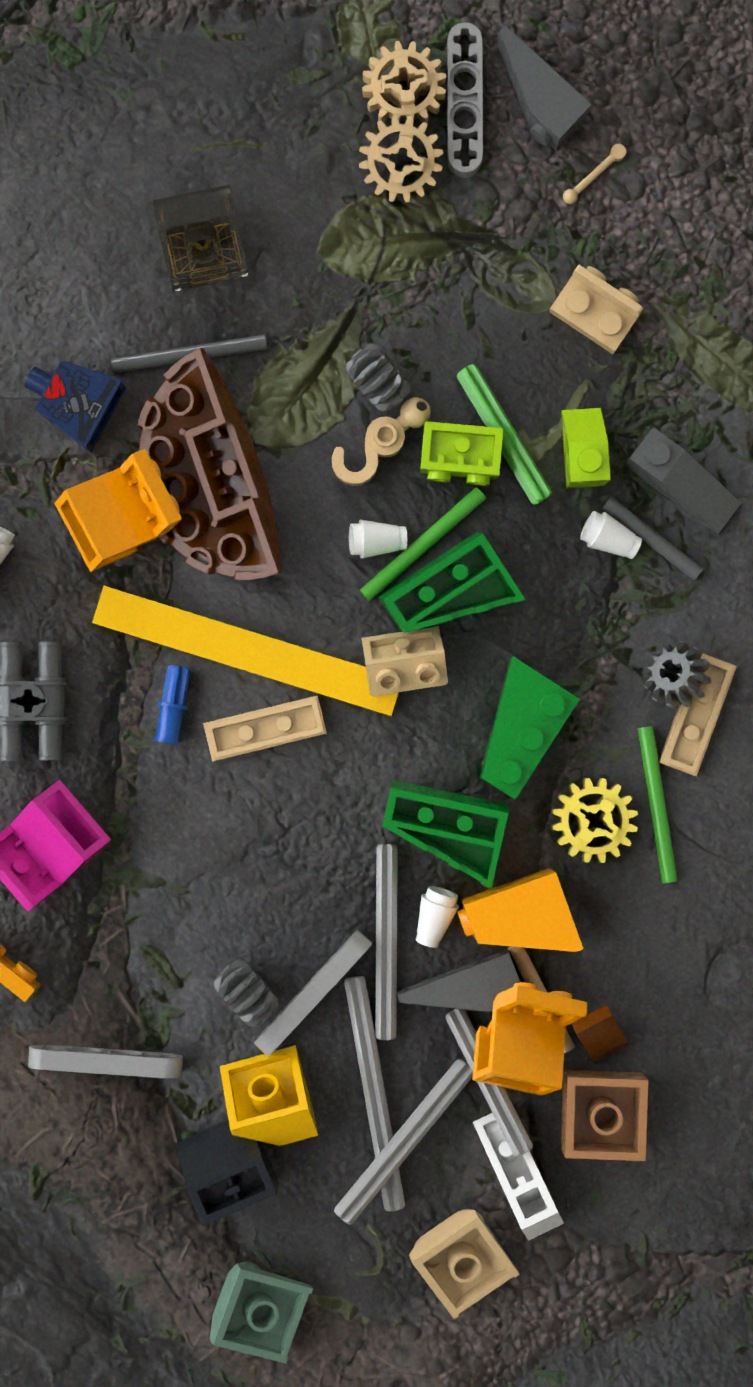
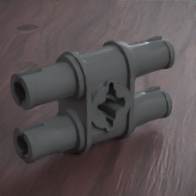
(47, 686)

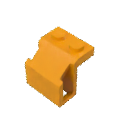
(118, 511)
(526, 1039)

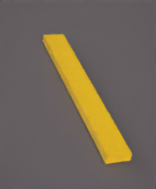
(239, 649)

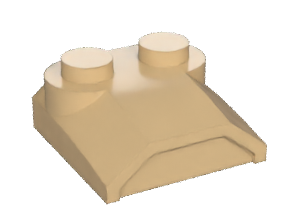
(461, 1261)

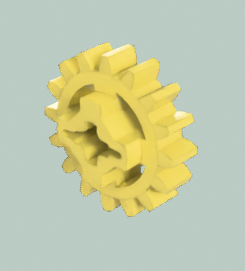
(605, 805)

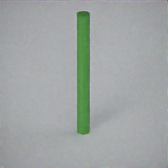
(422, 544)
(657, 804)

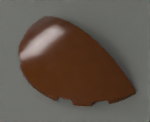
(211, 473)

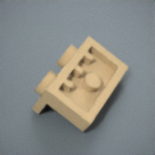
(597, 308)
(405, 661)

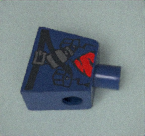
(76, 400)

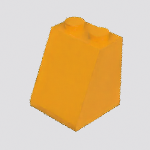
(522, 914)

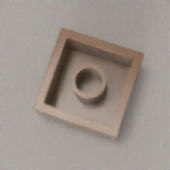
(604, 1115)

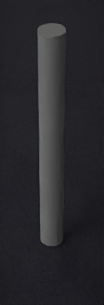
(171, 356)

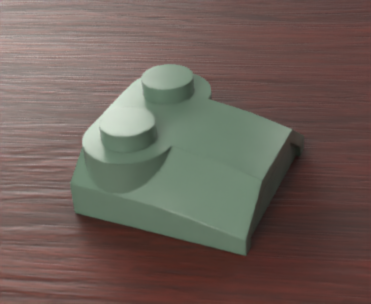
(258, 1312)

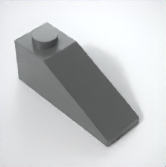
(546, 99)
(682, 480)
(465, 987)

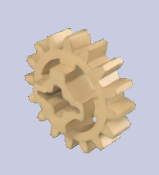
(419, 81)
(405, 139)

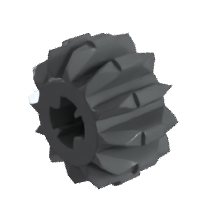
(378, 377)
(664, 669)
(246, 993)

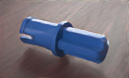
(172, 704)

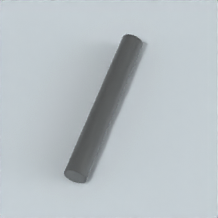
(652, 538)

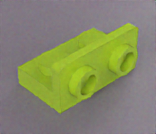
(461, 452)

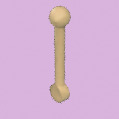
(617, 153)

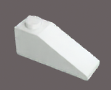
(519, 1180)

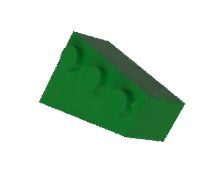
(452, 586)
(524, 727)
(449, 825)

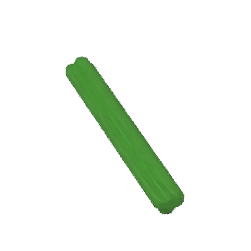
(512, 446)

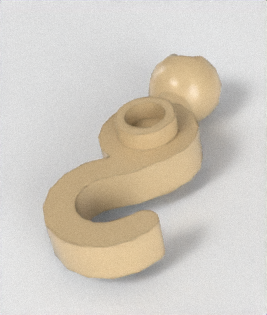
(383, 439)

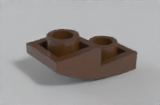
(600, 1034)

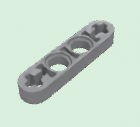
(464, 100)
(312, 993)
(105, 1061)

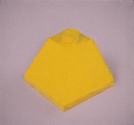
(269, 1098)

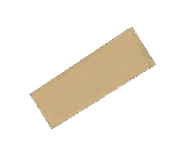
(695, 724)
(265, 728)

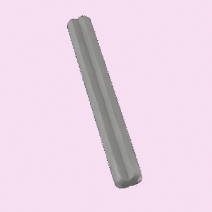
(495, 1095)

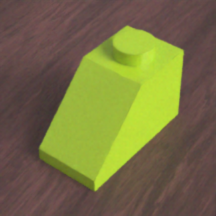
(585, 448)

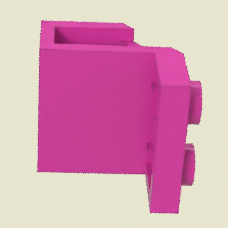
(47, 845)

